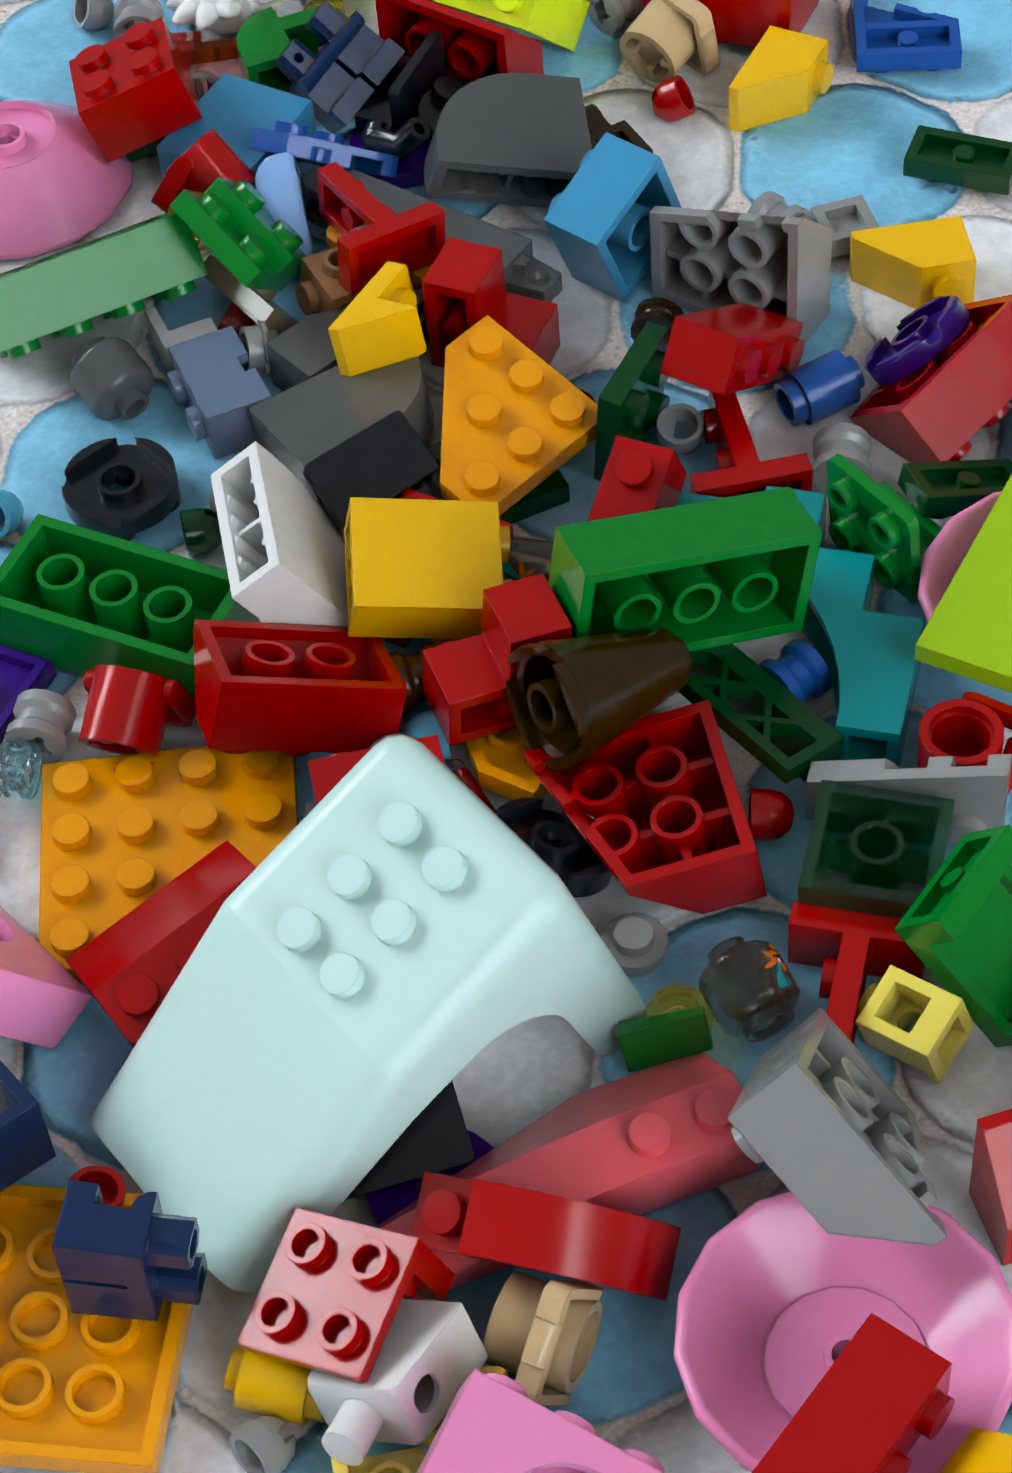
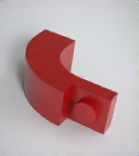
(546, 1234)

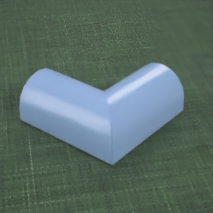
(281, 187)

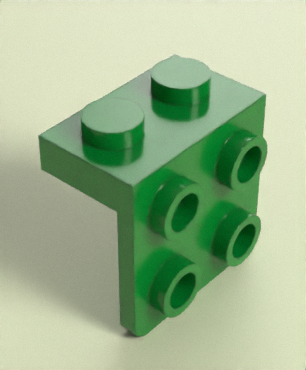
(878, 523)

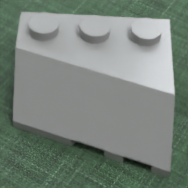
(737, 257)
(837, 1137)

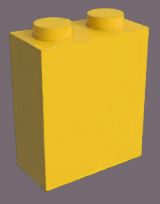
(421, 566)

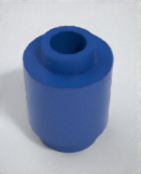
(819, 388)

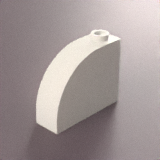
(278, 543)

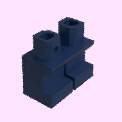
(343, 70)
(126, 1258)

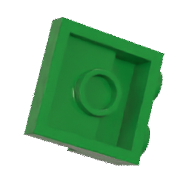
(242, 234)

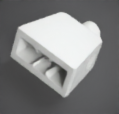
(410, 1386)

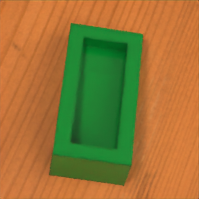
(664, 1037)

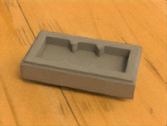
(254, 302)

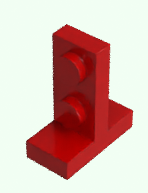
(373, 231)
(736, 458)
(848, 950)

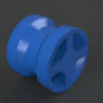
(800, 670)

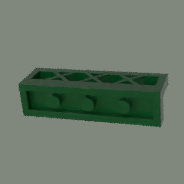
(761, 712)

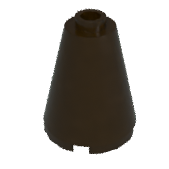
(592, 688)

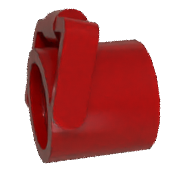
(199, 168)
(130, 709)
(965, 729)

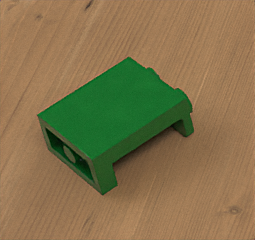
(965, 928)

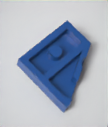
(321, 149)

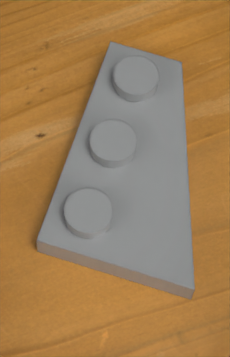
(977, 790)

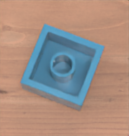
(605, 217)

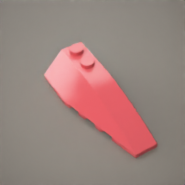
(617, 1147)

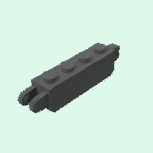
(522, 271)

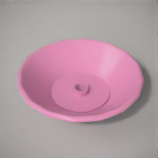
(52, 179)
(786, 1298)

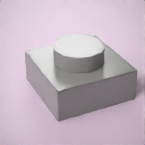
(844, 217)

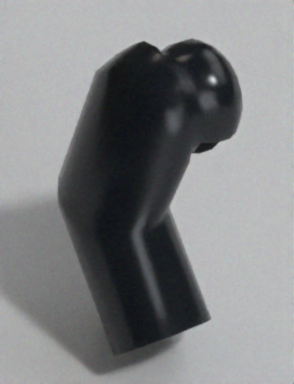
(399, 143)

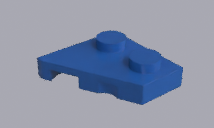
(904, 39)

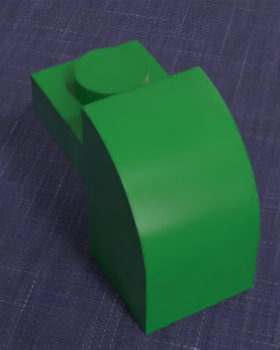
(264, 39)

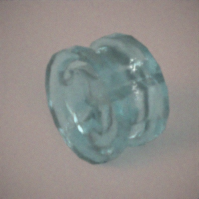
(20, 770)

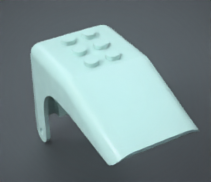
(344, 1001)

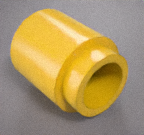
(270, 1387)

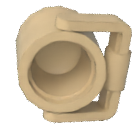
(670, 36)
(544, 1334)

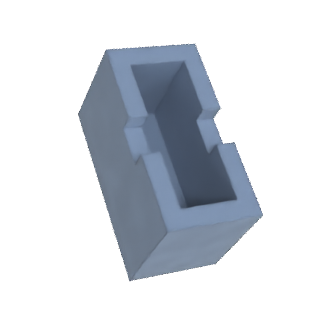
(216, 390)

